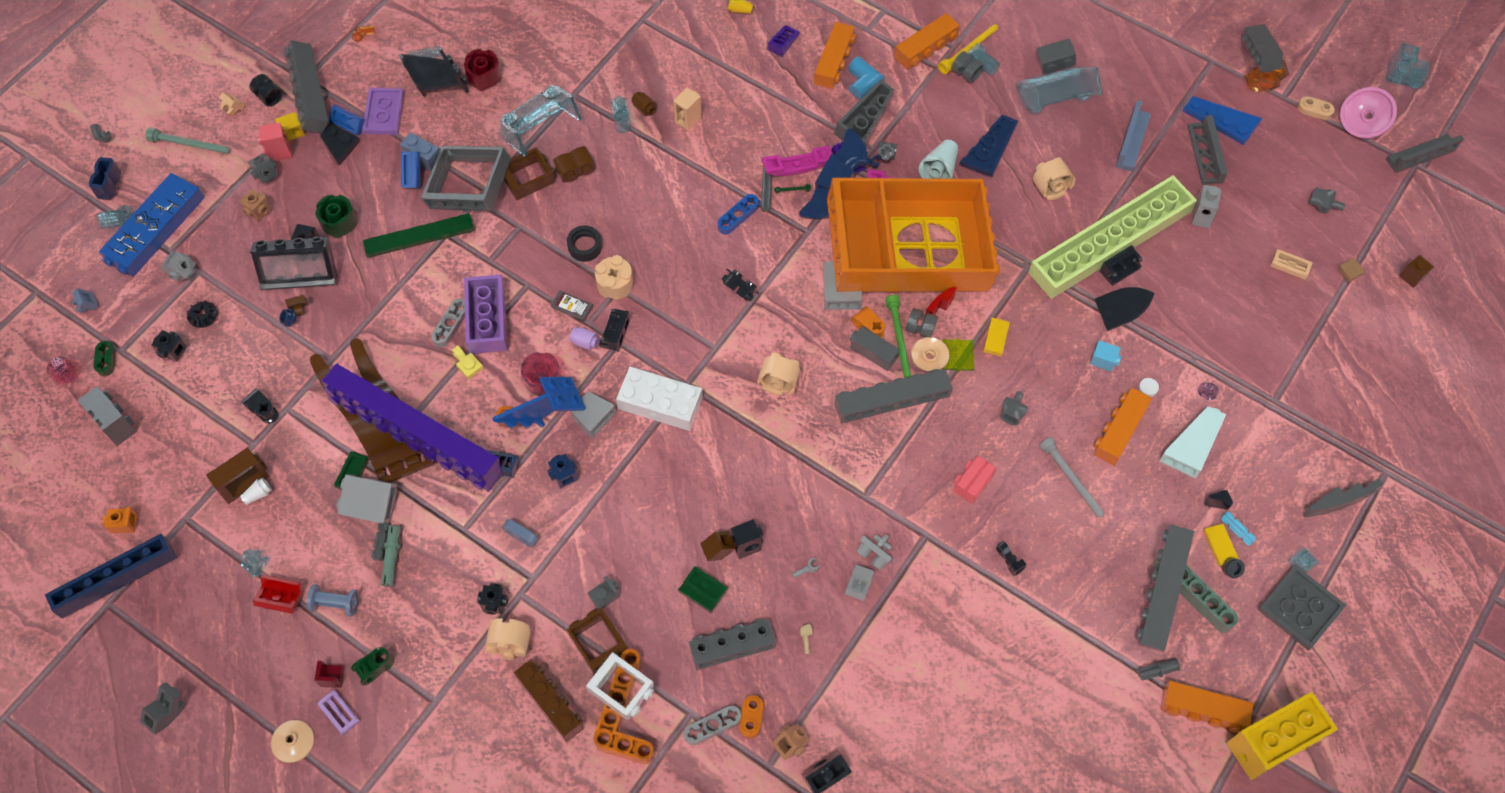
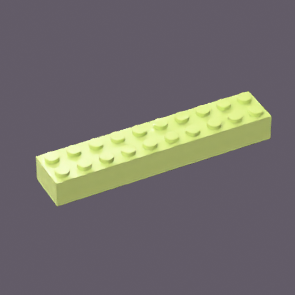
(1112, 234)

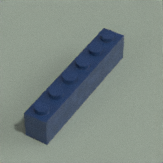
(110, 576)

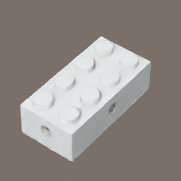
(659, 398)

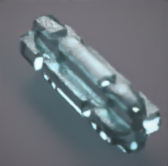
(427, 52)

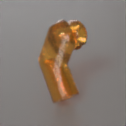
(360, 32)

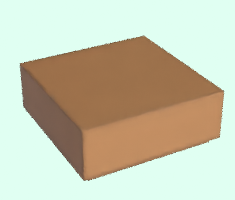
(1351, 270)

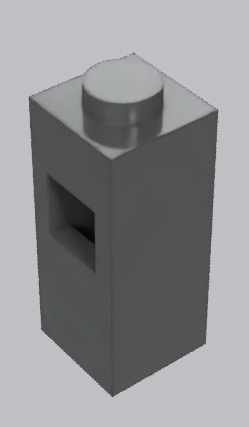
(874, 348)

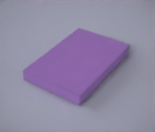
(383, 111)

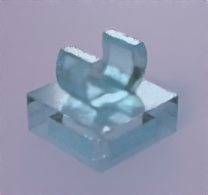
(1303, 560)
(252, 562)

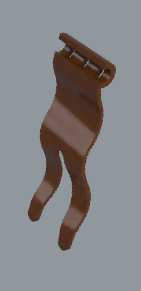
(380, 447)

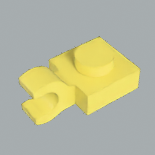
(467, 364)

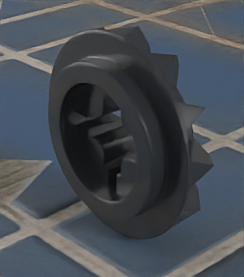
(205, 319)

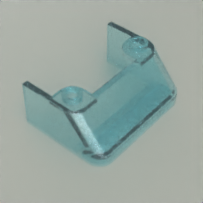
(1059, 86)
(534, 112)

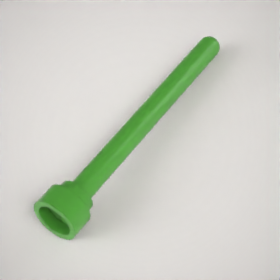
(893, 303)

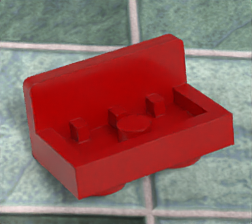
(278, 594)

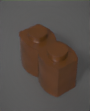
(574, 164)

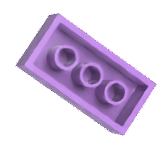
(485, 314)

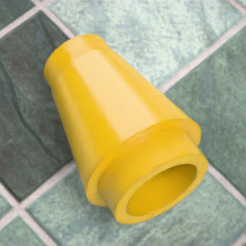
(740, 6)

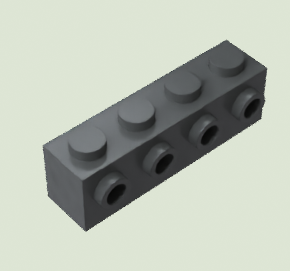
(1262, 48)
(732, 644)

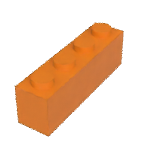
(927, 41)
(834, 55)
(1122, 427)
(1206, 706)

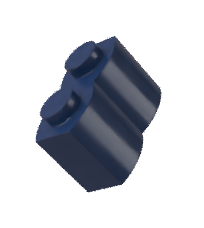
(105, 178)

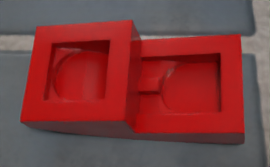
(942, 301)

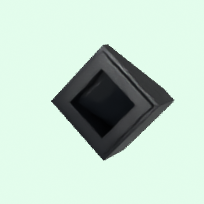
(1219, 500)

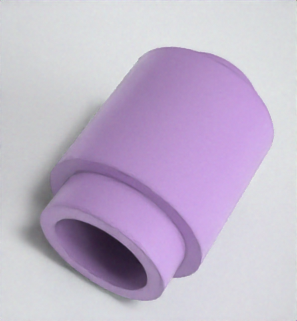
(584, 338)

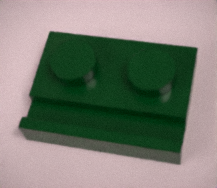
(703, 589)

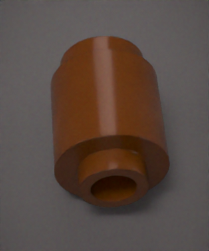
(644, 103)

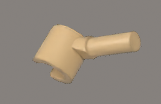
(805, 631)

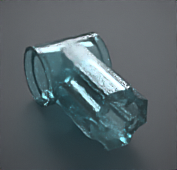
(979, 52)
(621, 114)
(115, 217)

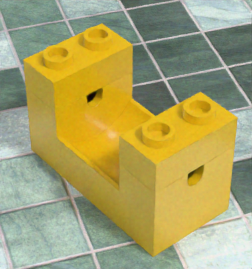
(1281, 735)

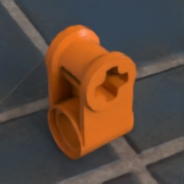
(870, 321)

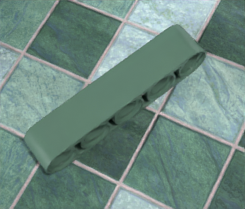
(1205, 596)

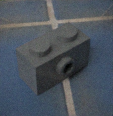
(1056, 56)

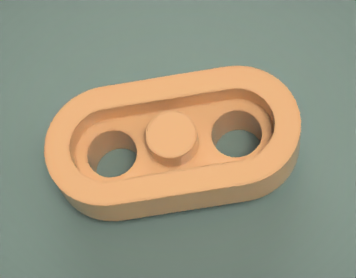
(1316, 108)

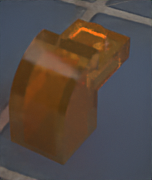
(1266, 81)

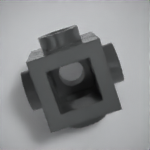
(263, 168)

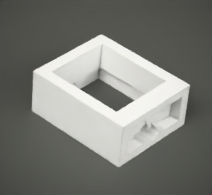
(603, 675)

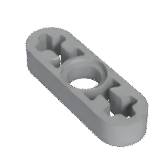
(449, 331)
(715, 716)

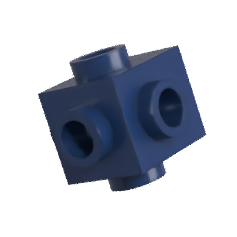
(562, 470)

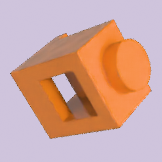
(124, 524)

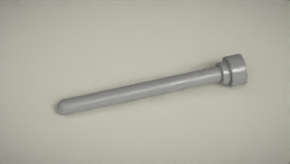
(1049, 446)

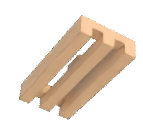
(1291, 266)

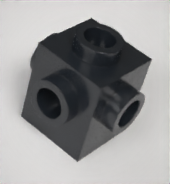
(168, 345)
(497, 603)

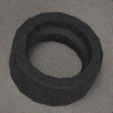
(583, 231)

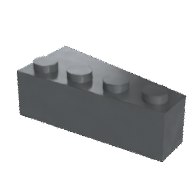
(866, 112)

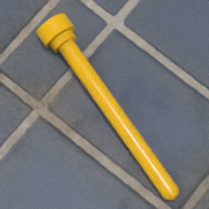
(946, 64)

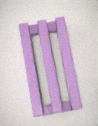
(348, 725)

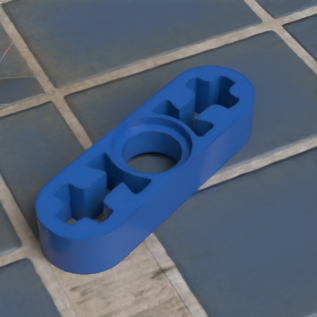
(736, 221)

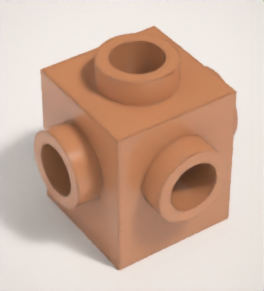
(255, 205)
(791, 742)

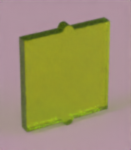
(960, 355)

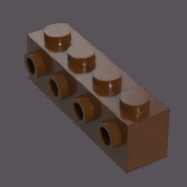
(547, 699)

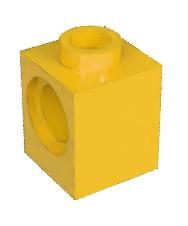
(291, 126)

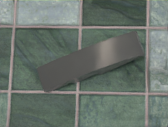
(1339, 500)

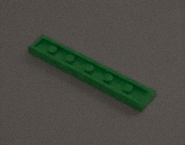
(418, 235)

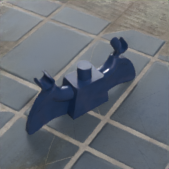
(841, 165)

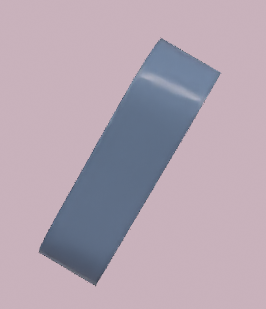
(520, 533)

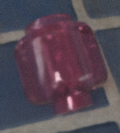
(61, 370)

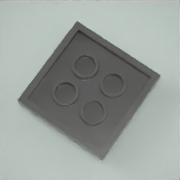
(1302, 607)

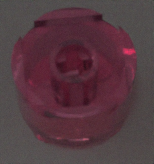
(537, 366)

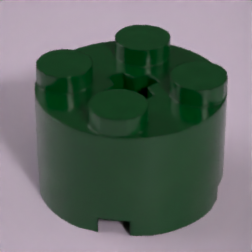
(335, 215)

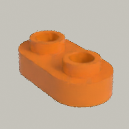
(752, 716)

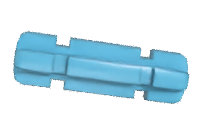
(1238, 528)

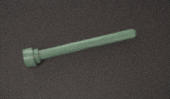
(155, 135)

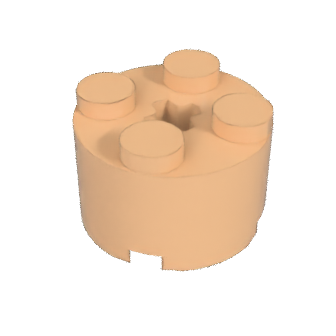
(1053, 178)
(614, 277)
(779, 374)
(507, 638)

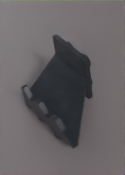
(433, 73)

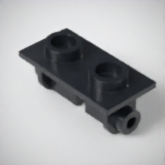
(745, 289)

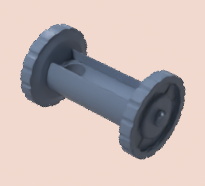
(347, 602)

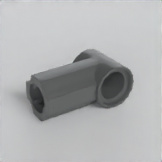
(887, 150)

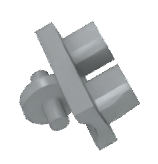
(867, 546)

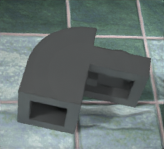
(163, 710)

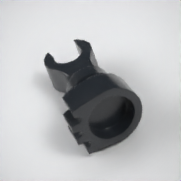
(1015, 566)

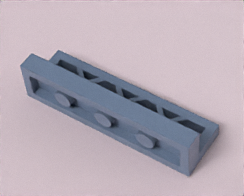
(1133, 138)

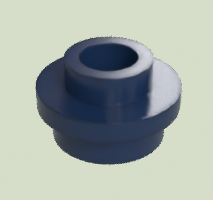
(287, 317)

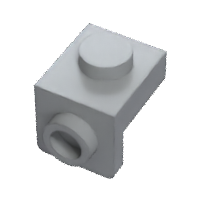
(859, 582)

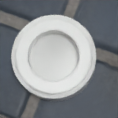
(1149, 387)

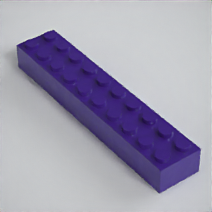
(412, 427)

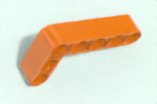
(612, 730)

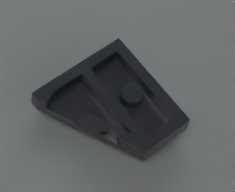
(339, 142)

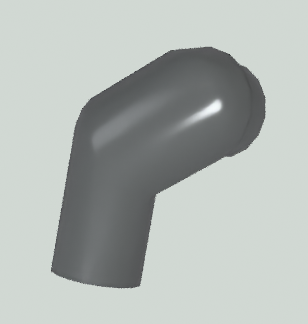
(100, 136)

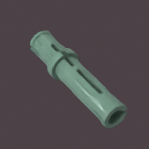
(391, 549)

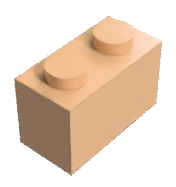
(687, 109)

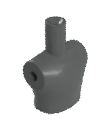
(1325, 199)
(1013, 409)

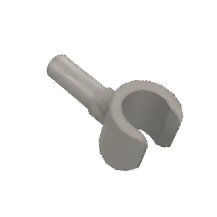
(809, 568)

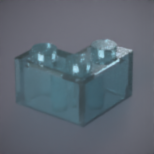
(1406, 68)

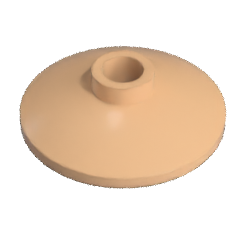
(930, 347)
(299, 747)

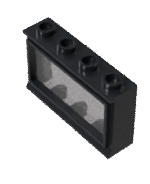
(294, 263)

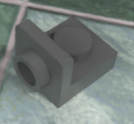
(604, 593)

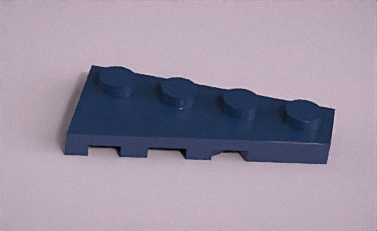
(989, 150)

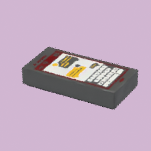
(572, 305)

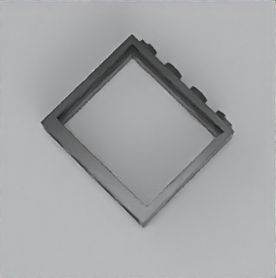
(453, 201)

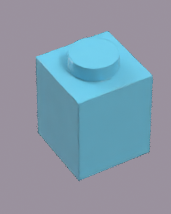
(1106, 356)

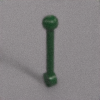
(807, 188)

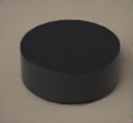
(1233, 567)

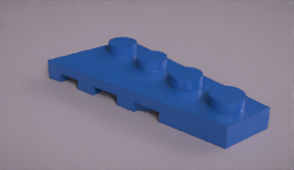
(1228, 121)

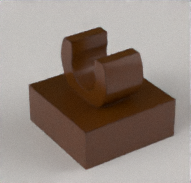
(297, 304)

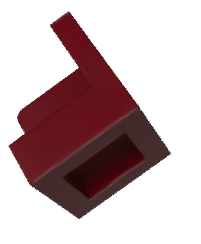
(329, 675)

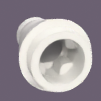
(256, 491)

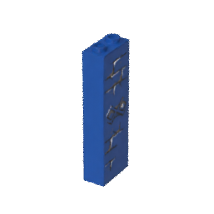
(151, 225)

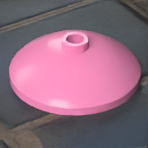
(1368, 102)

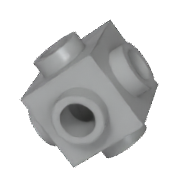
(178, 266)

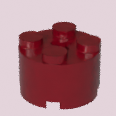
(482, 69)

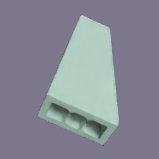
(1194, 444)

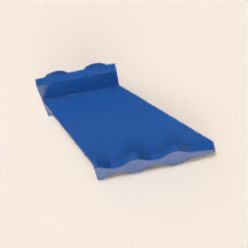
(559, 396)

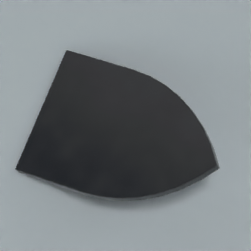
(1123, 305)

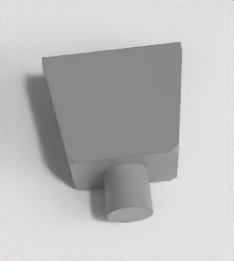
(1206, 199)
(595, 416)

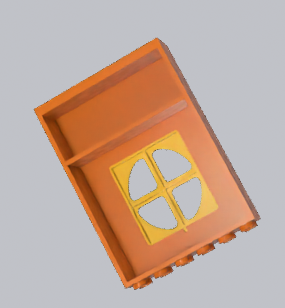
(872, 213)

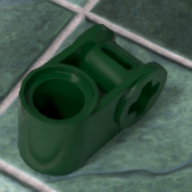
(371, 666)

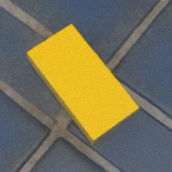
(996, 337)
(1220, 543)

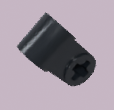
(261, 406)

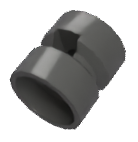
(967, 66)
(928, 324)

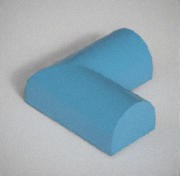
(866, 76)

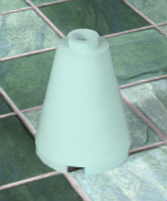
(940, 162)

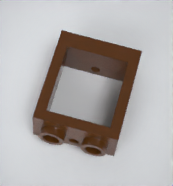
(520, 162)
(237, 474)
(578, 627)

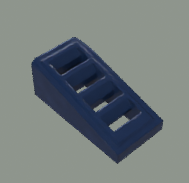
(514, 463)

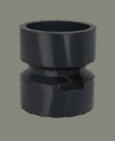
(266, 90)

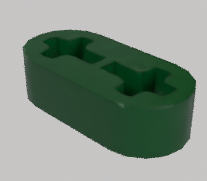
(108, 358)

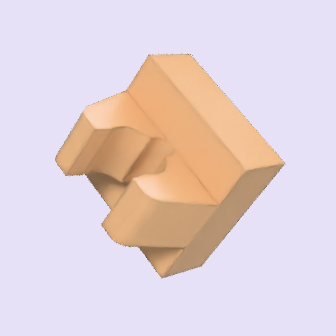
(231, 102)

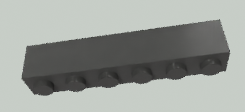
(306, 86)
(893, 395)
(1166, 588)

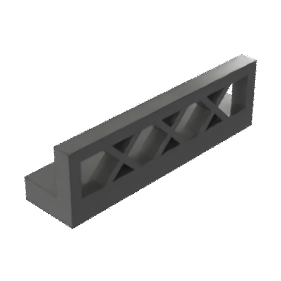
(1214, 150)
(1423, 152)

